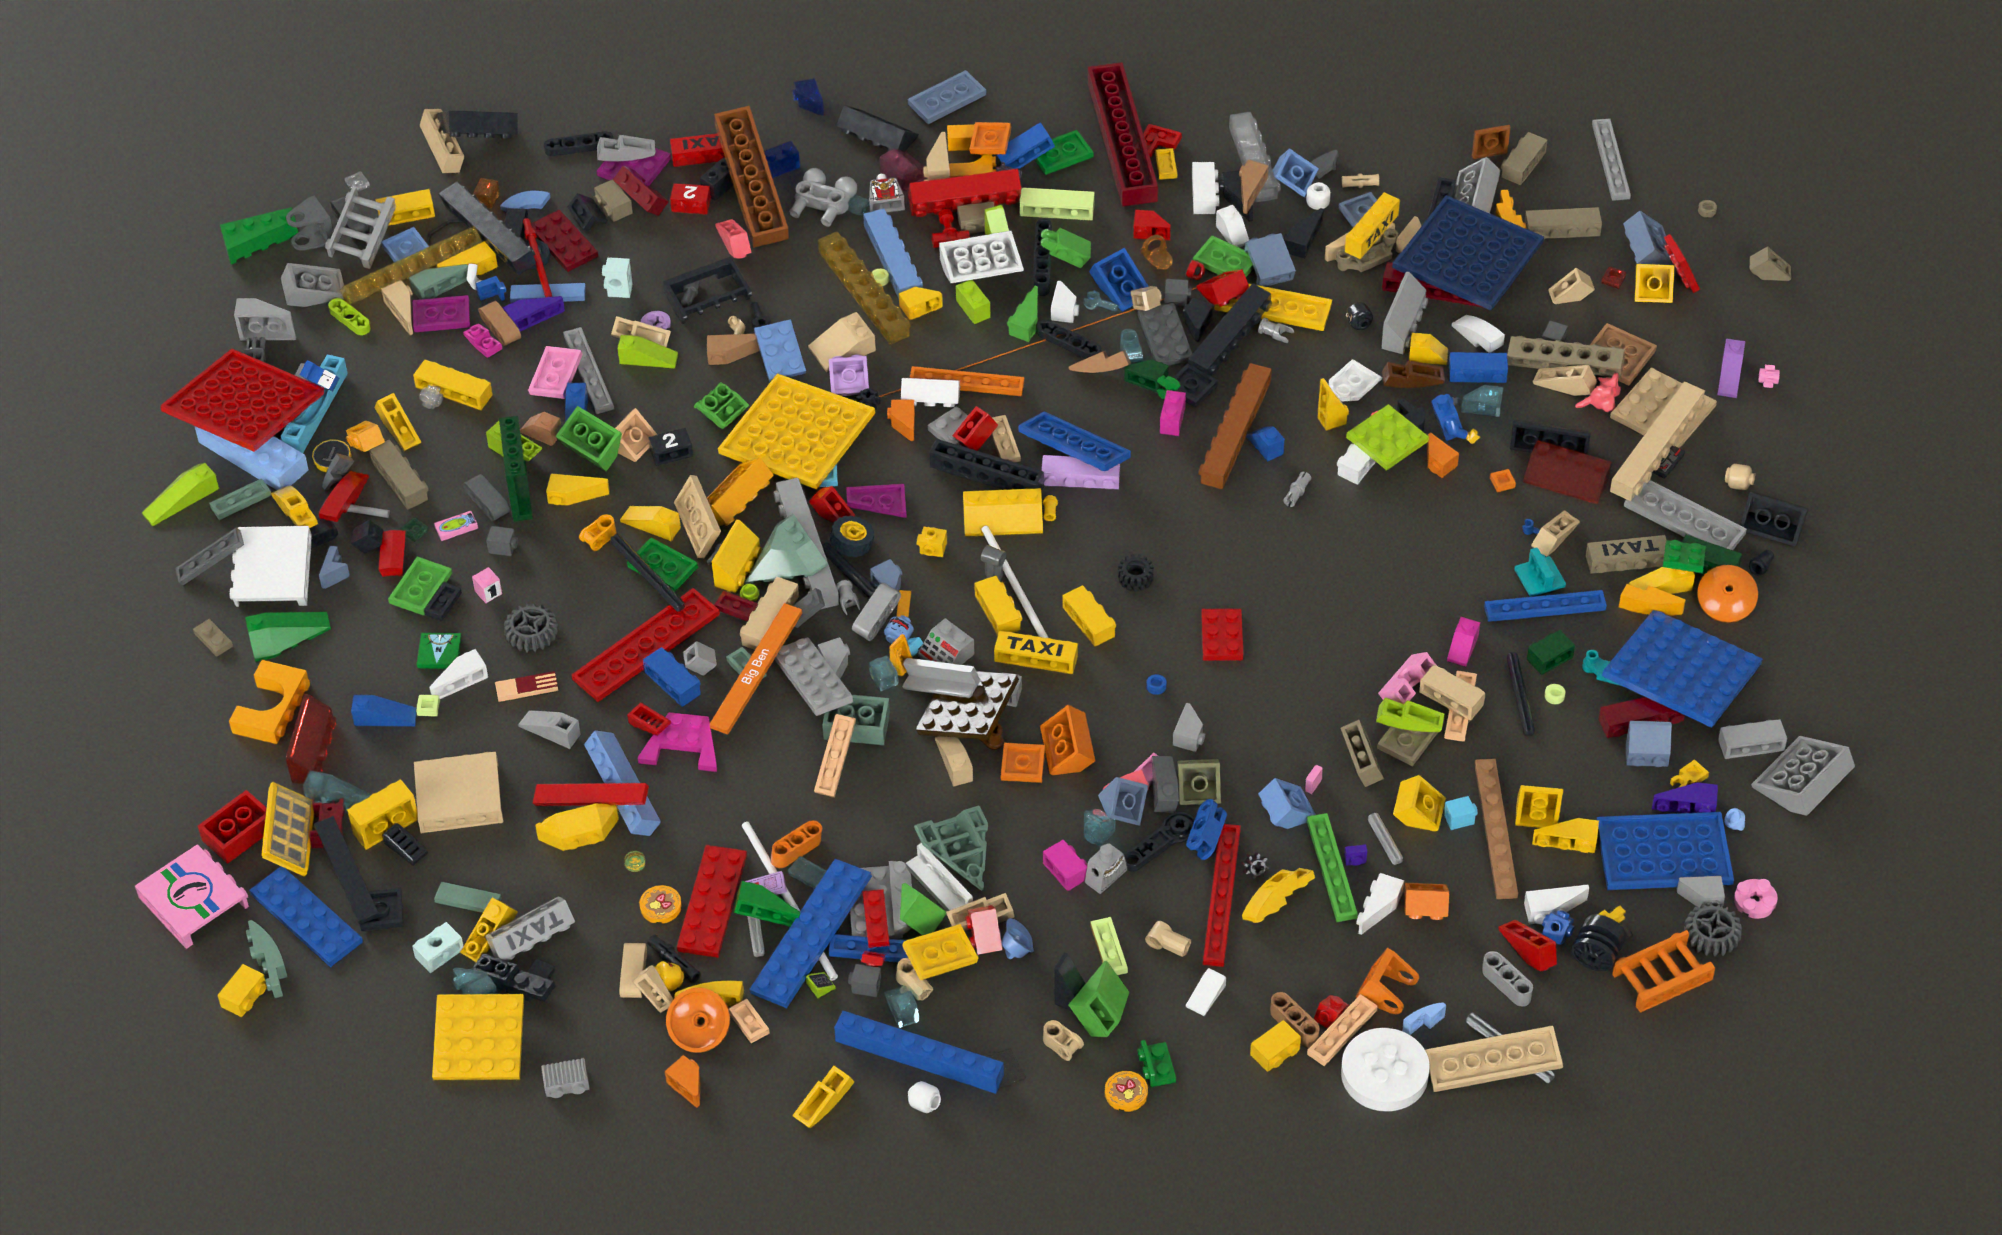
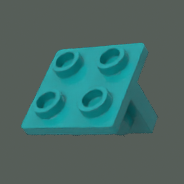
(1539, 574)

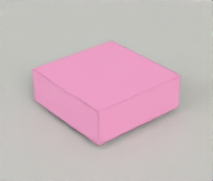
(1313, 779)

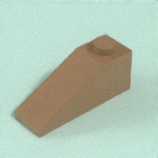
(1252, 181)
(729, 348)

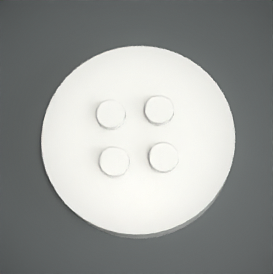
(1385, 1069)

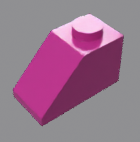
(1463, 641)

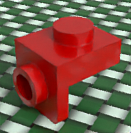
(1330, 1010)

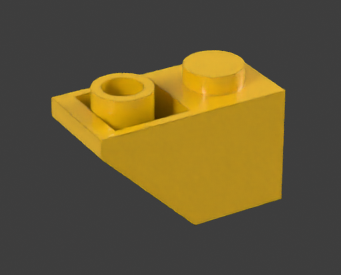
(919, 301)

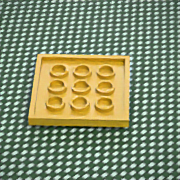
(478, 1037)

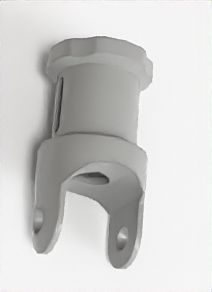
(1274, 330)
(847, 597)

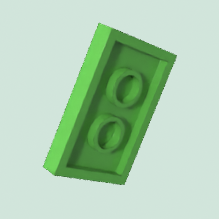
(1222, 256)
(419, 585)

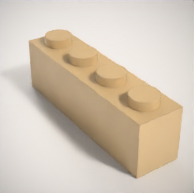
(442, 145)
(777, 594)

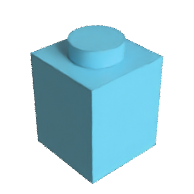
(1460, 812)

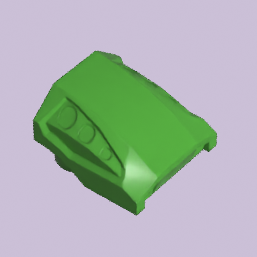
(722, 405)

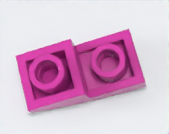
(482, 341)

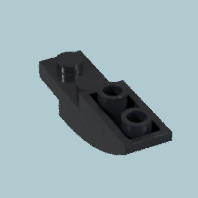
(514, 981)

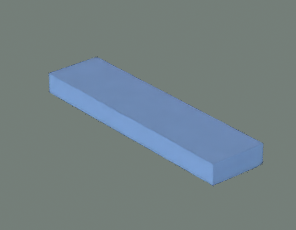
(568, 291)

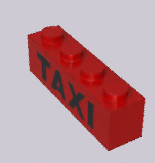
(696, 150)

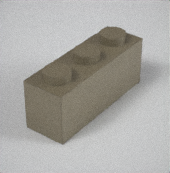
(1524, 158)
(1362, 753)

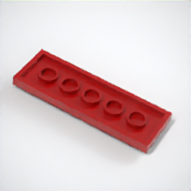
(711, 901)

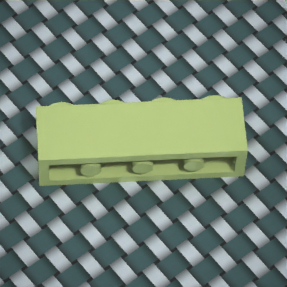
(1057, 203)

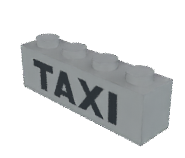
(530, 929)

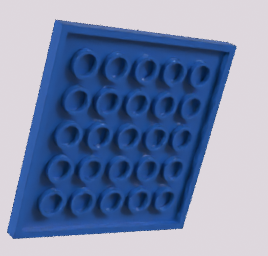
(1682, 668)

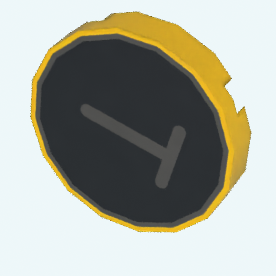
(326, 451)

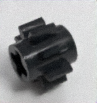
(869, 397)
(1253, 860)

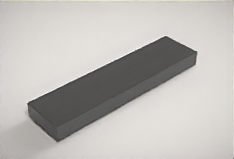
(209, 556)

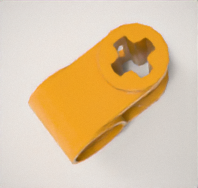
(599, 532)

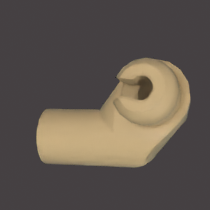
(736, 325)

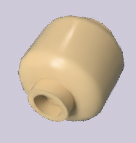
(1739, 476)

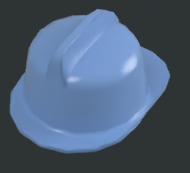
(1016, 940)

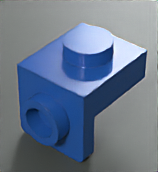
(490, 287)

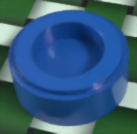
(1156, 684)

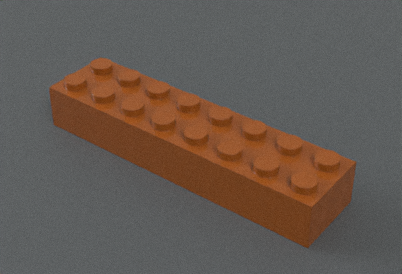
(751, 176)

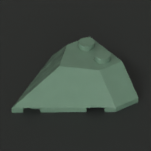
(787, 554)
(959, 842)

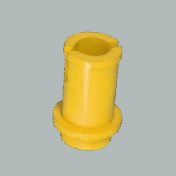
(1050, 503)

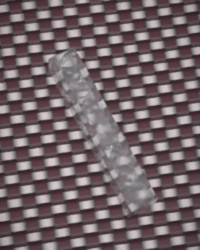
(1250, 146)

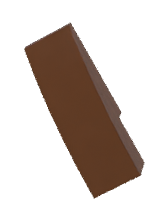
(1412, 375)

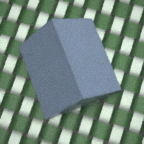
(1124, 800)

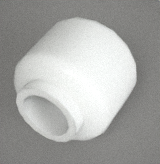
(1318, 196)
(924, 1097)

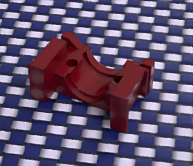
(325, 811)

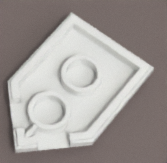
(1353, 381)

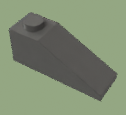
(1164, 784)

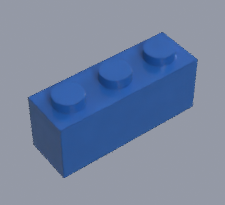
(1027, 147)
(1478, 367)
(672, 676)

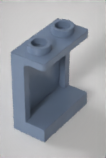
(1270, 259)

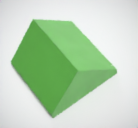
(919, 911)

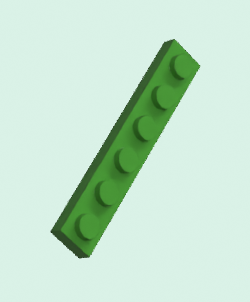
(1332, 867)

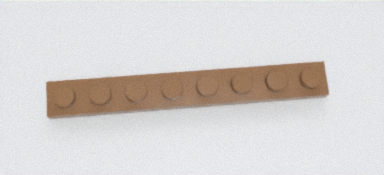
(1496, 829)

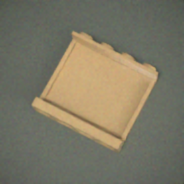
(458, 792)

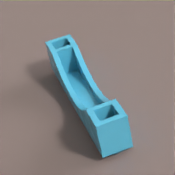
(302, 428)

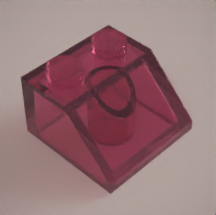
(902, 167)

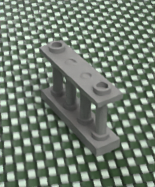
(373, 240)

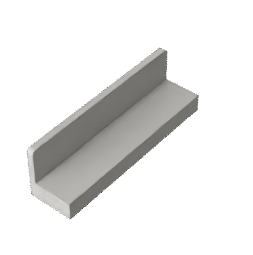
(940, 677)

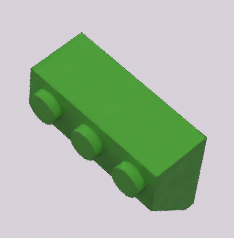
(590, 438)

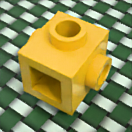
(932, 541)

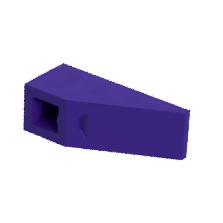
(1687, 799)

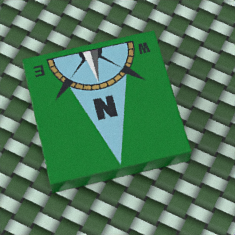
(438, 650)

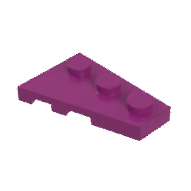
(879, 499)

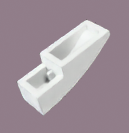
(1479, 332)

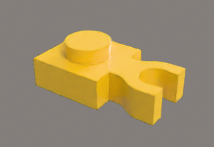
(1690, 774)

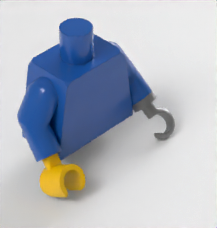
(1449, 420)

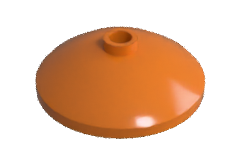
(1726, 605)
(684, 1016)

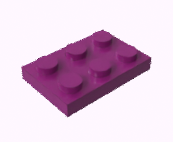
(441, 313)

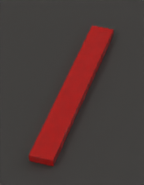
(1221, 896)

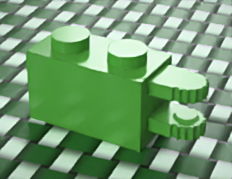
(1067, 246)

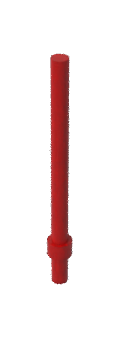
(530, 235)

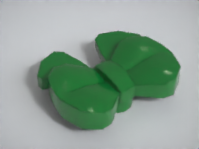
(1169, 383)

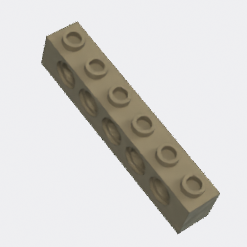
(1537, 359)

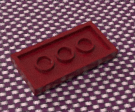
(564, 240)

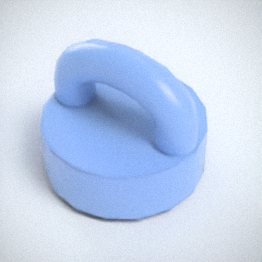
(1735, 819)

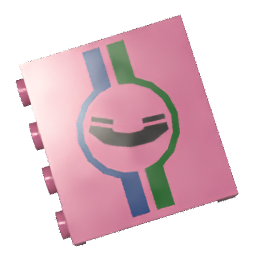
(190, 893)

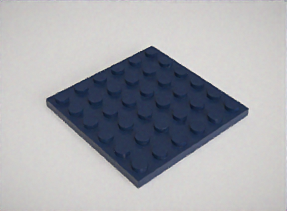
(1468, 252)

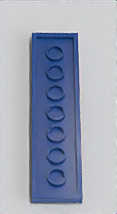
(810, 933)

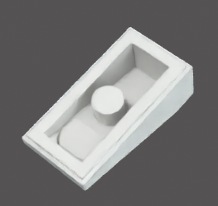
(1206, 991)

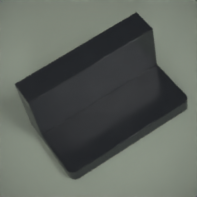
(586, 211)

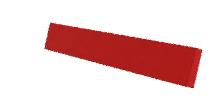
(590, 794)

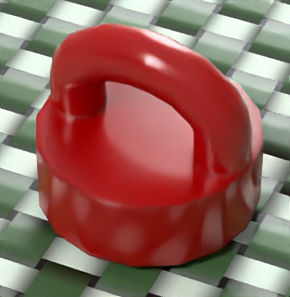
(1192, 270)

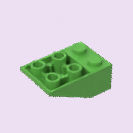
(1100, 1002)

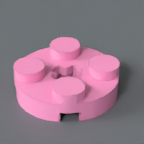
(1759, 888)

